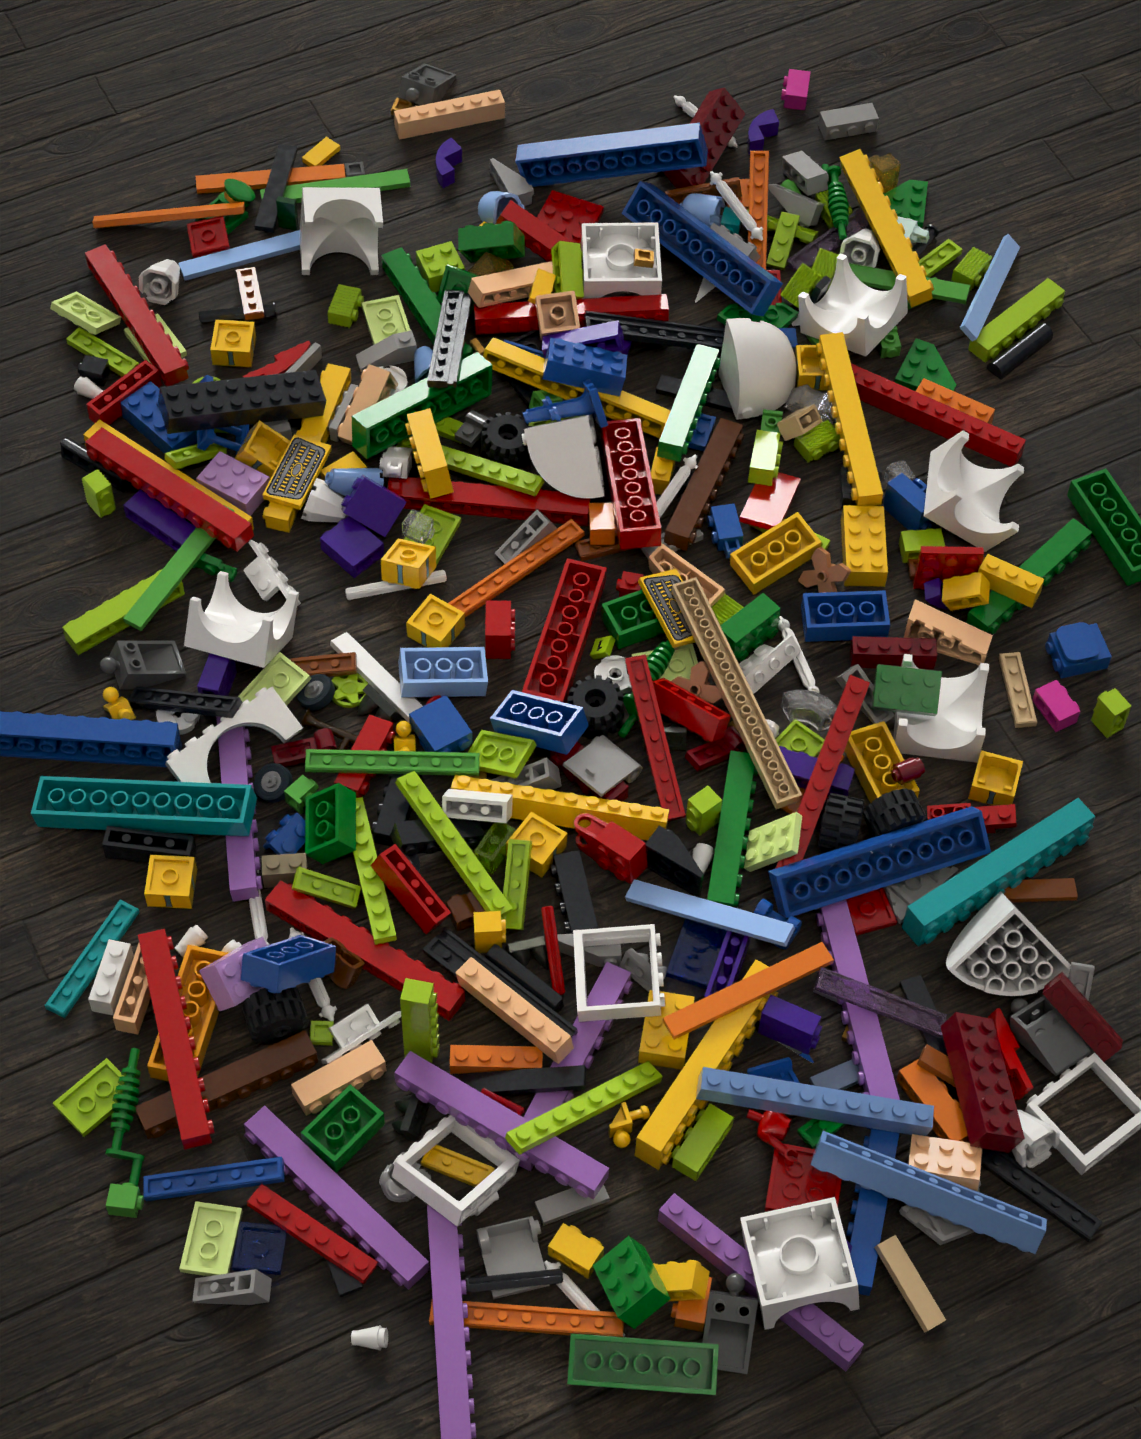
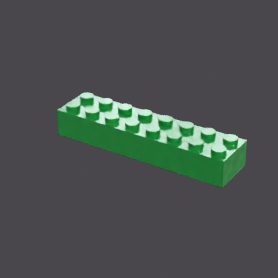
(385, 421)

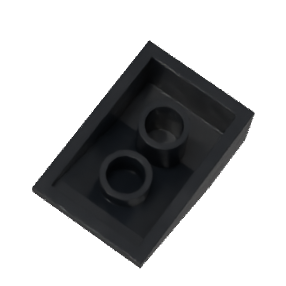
(673, 862)

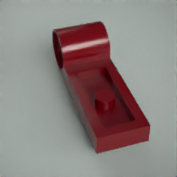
(295, 751)
(716, 751)

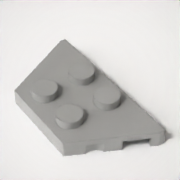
(910, 890)
(935, 1227)

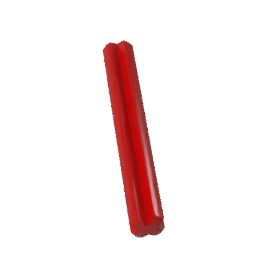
(553, 949)

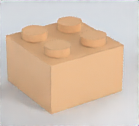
(557, 312)

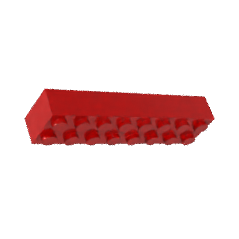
(630, 484)
(566, 631)

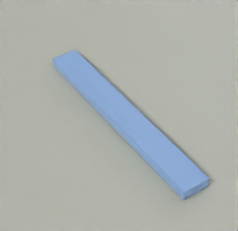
(240, 255)
(989, 287)
(710, 913)

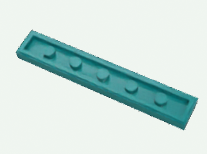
(89, 961)

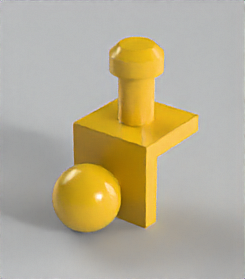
(117, 707)
(403, 740)
(623, 1124)

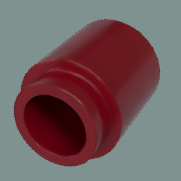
(907, 770)

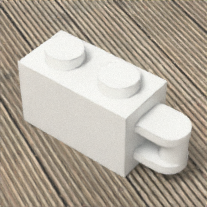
(396, 462)

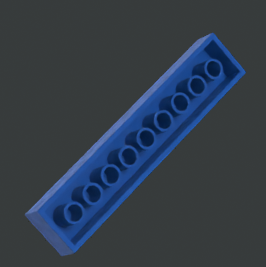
(612, 155)
(704, 249)
(87, 739)
(879, 861)

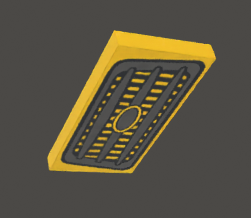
(297, 472)
(660, 597)

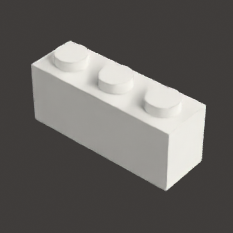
(477, 805)
(111, 977)

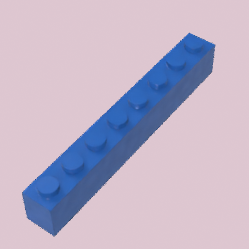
(869, 1215)

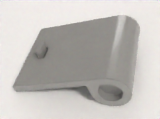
(603, 765)
(511, 1249)

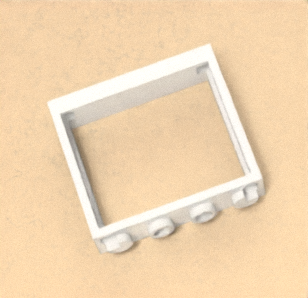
(609, 936)
(1073, 1155)
(436, 1197)

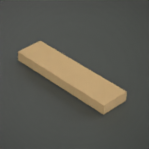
(1017, 690)
(910, 1283)

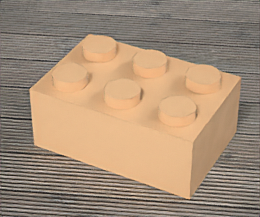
(947, 1159)

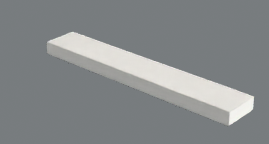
(376, 675)

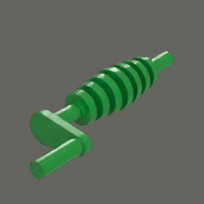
(837, 200)
(658, 663)
(124, 1106)

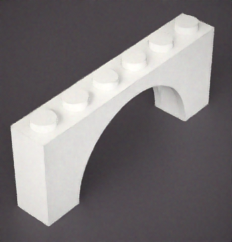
(264, 711)

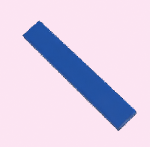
(213, 1178)

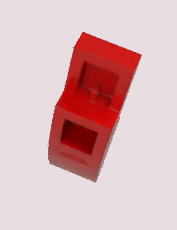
(283, 361)
(994, 816)
(1017, 1075)

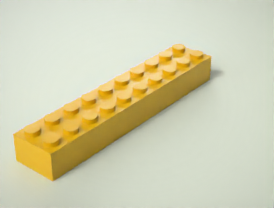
(680, 1104)

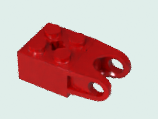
(612, 847)

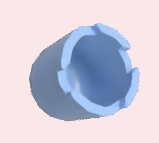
(494, 203)
(704, 207)

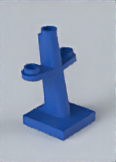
(586, 404)

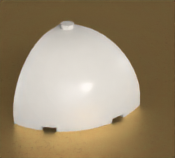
(756, 367)
(567, 456)
(1004, 952)

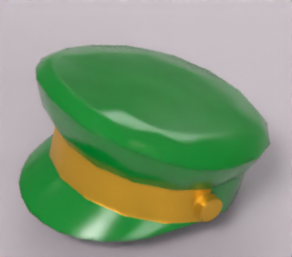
(236, 192)

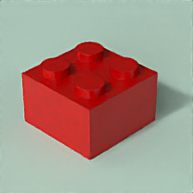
(499, 630)

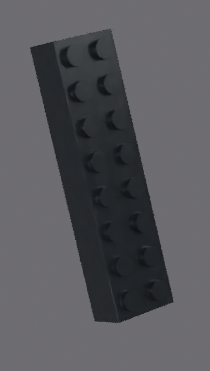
(241, 401)

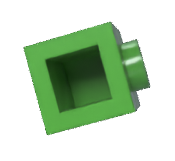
(124, 1200)

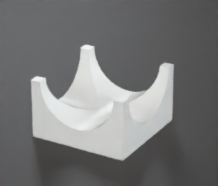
(340, 222)
(610, 260)
(854, 309)
(968, 496)
(236, 631)
(956, 728)
(799, 1258)

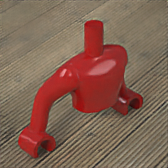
(773, 1130)

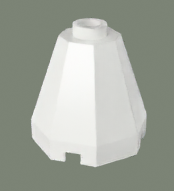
(861, 248)
(160, 282)
(323, 504)
(1037, 1142)

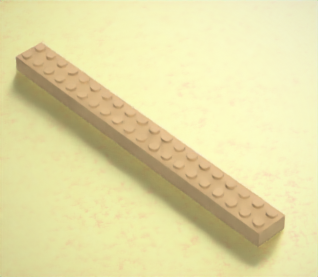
(736, 693)

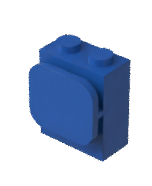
(906, 502)
(1078, 649)
(440, 727)

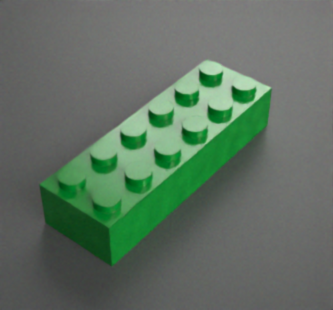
(1110, 520)
(643, 1364)

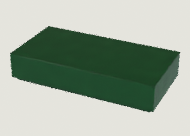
(287, 213)

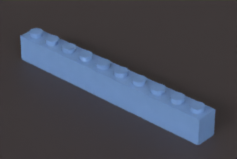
(814, 1102)
(929, 1192)

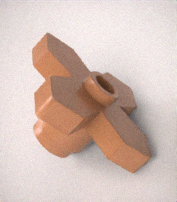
(825, 573)
(699, 679)

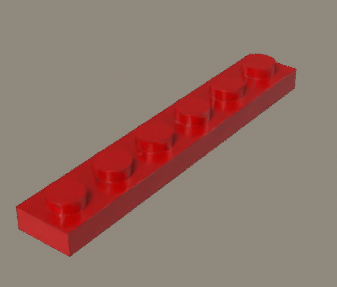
(312, 1233)

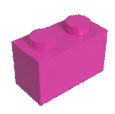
(796, 89)
(1056, 705)

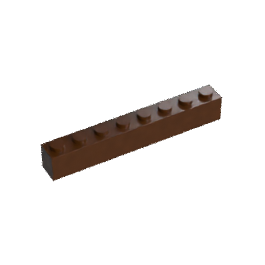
(704, 484)
(234, 1081)

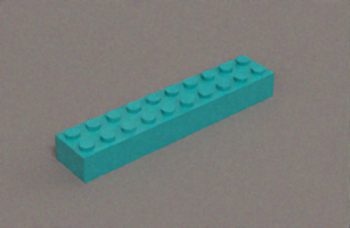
(144, 805)
(997, 871)

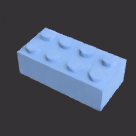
(443, 671)

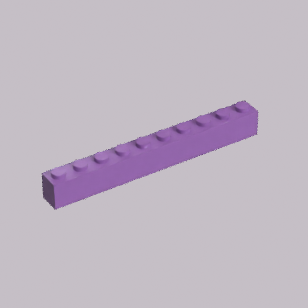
(241, 850)
(607, 990)
(863, 1025)
(494, 1120)
(337, 1198)
(732, 1258)
(449, 1328)

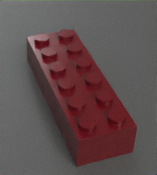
(719, 119)
(982, 1082)

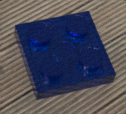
(259, 1248)

